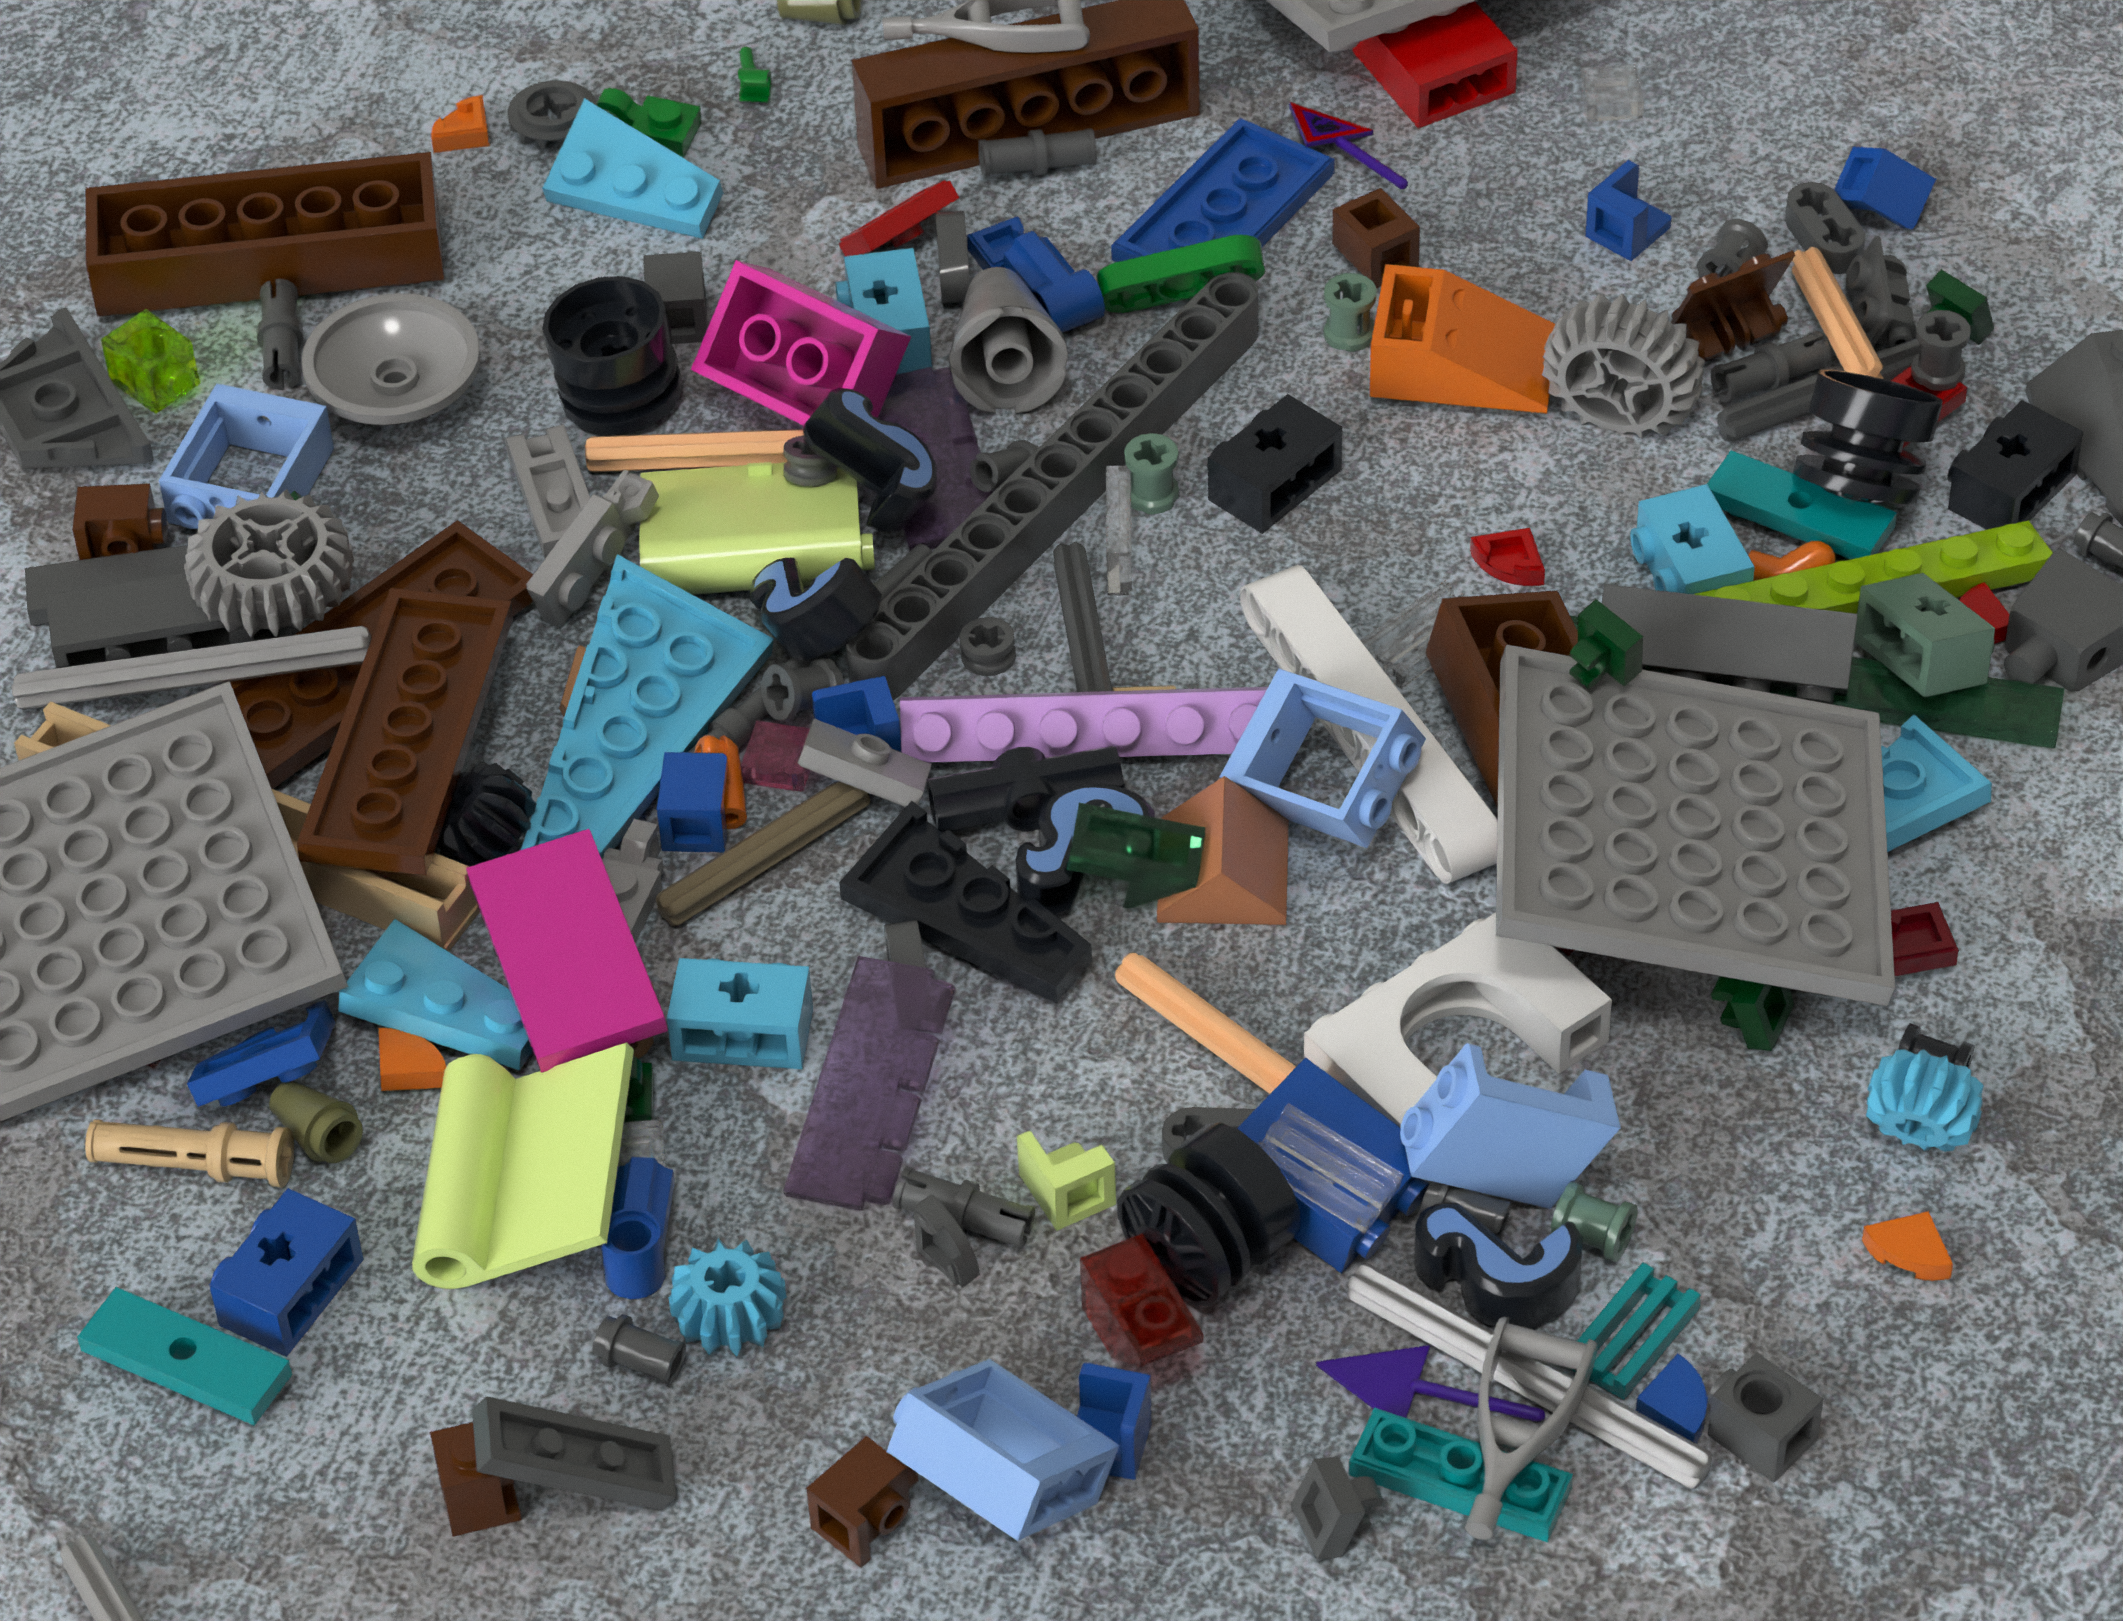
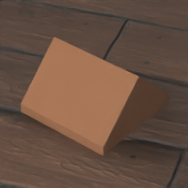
(1240, 864)

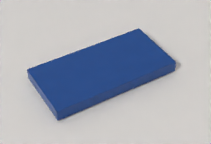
(1238, 187)

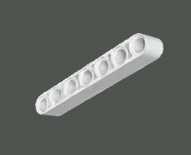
(1312, 639)

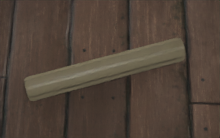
(759, 852)

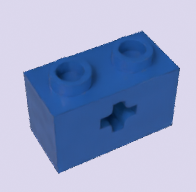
(286, 1271)

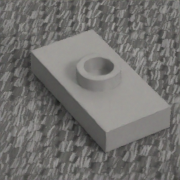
(864, 763)

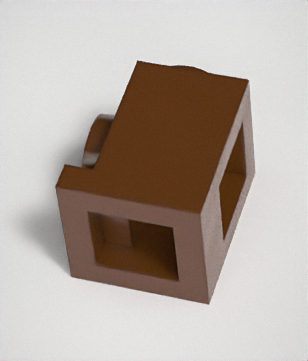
(1375, 233)
(117, 520)
(470, 1497)
(860, 1499)

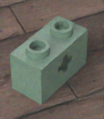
(1924, 634)

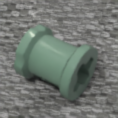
(1349, 312)
(1151, 466)
(1598, 1221)

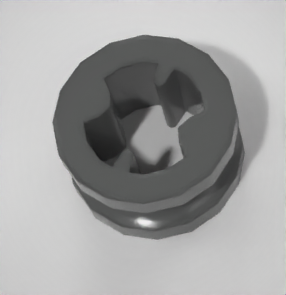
(806, 466)
(985, 659)

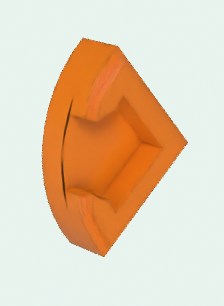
(461, 128)
(408, 1061)
(1910, 1245)

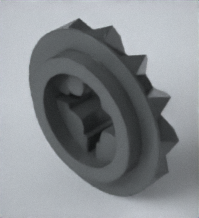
(529, 111)

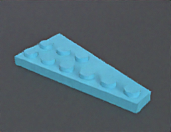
(644, 688)

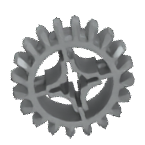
(1629, 356)
(269, 563)

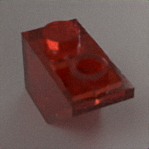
(1135, 1304)

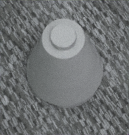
(1006, 345)

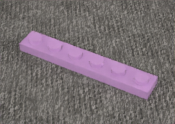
(1077, 721)

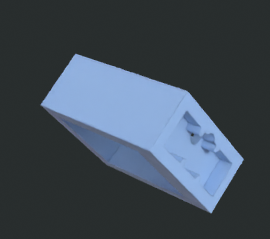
(235, 418)
(1287, 715)
(1002, 1448)

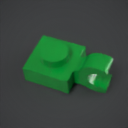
(660, 119)

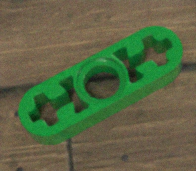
(1177, 272)

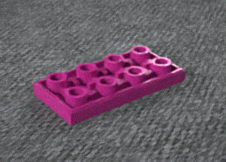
(566, 949)

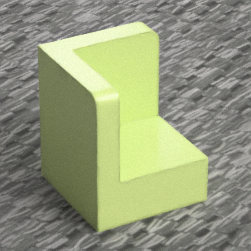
(1067, 1181)

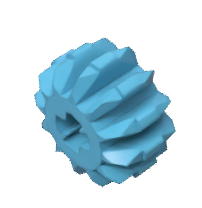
(1924, 1100)
(727, 1297)

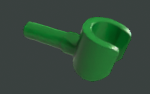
(754, 83)

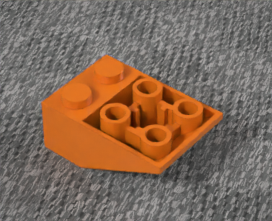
(1456, 344)

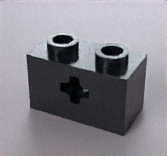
(1274, 463)
(2014, 467)

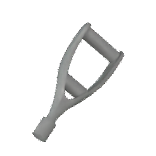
(973, 24)
(1523, 1438)

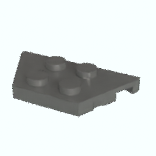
(64, 406)

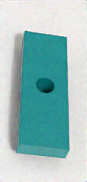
(1799, 507)
(185, 1355)
(1452, 1473)

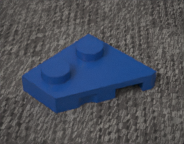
(267, 1054)

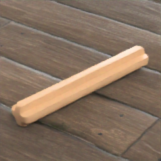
(1835, 313)
(686, 450)
(1203, 1022)

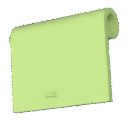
(729, 522)
(520, 1166)

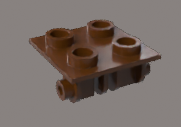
(1734, 307)

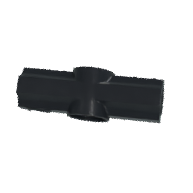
(1016, 787)

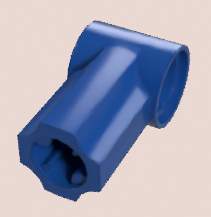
(1066, 295)
(638, 1228)

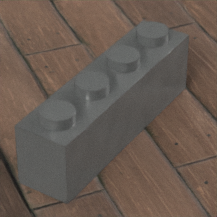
(135, 621)
(1740, 641)

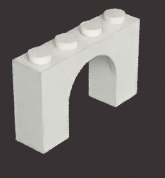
(1475, 974)

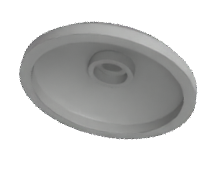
(391, 359)

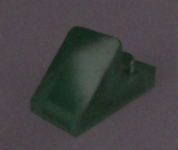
(1146, 851)

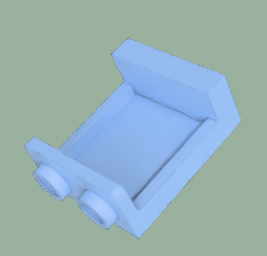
(1505, 1133)

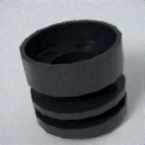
(612, 355)
(1867, 437)
(1211, 1212)

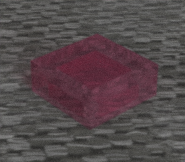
(774, 756)

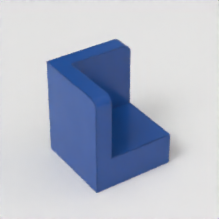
(1884, 184)
(1620, 218)
(860, 709)
(692, 802)
(1120, 1408)

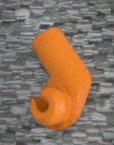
(1804, 557)
(734, 790)

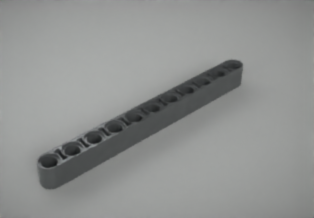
(1055, 484)

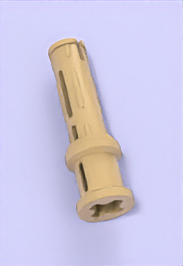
(220, 1152)

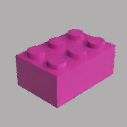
(795, 345)

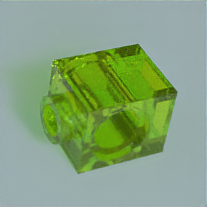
(150, 361)

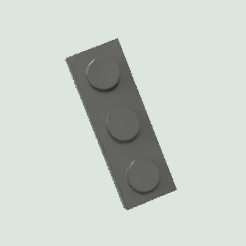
(573, 1453)

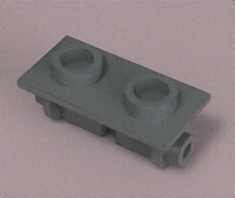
(1881, 296)

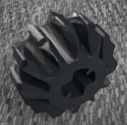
(485, 815)

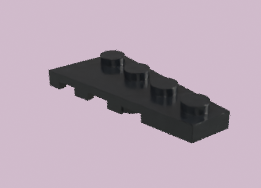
(964, 906)

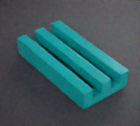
(1660, 1293)

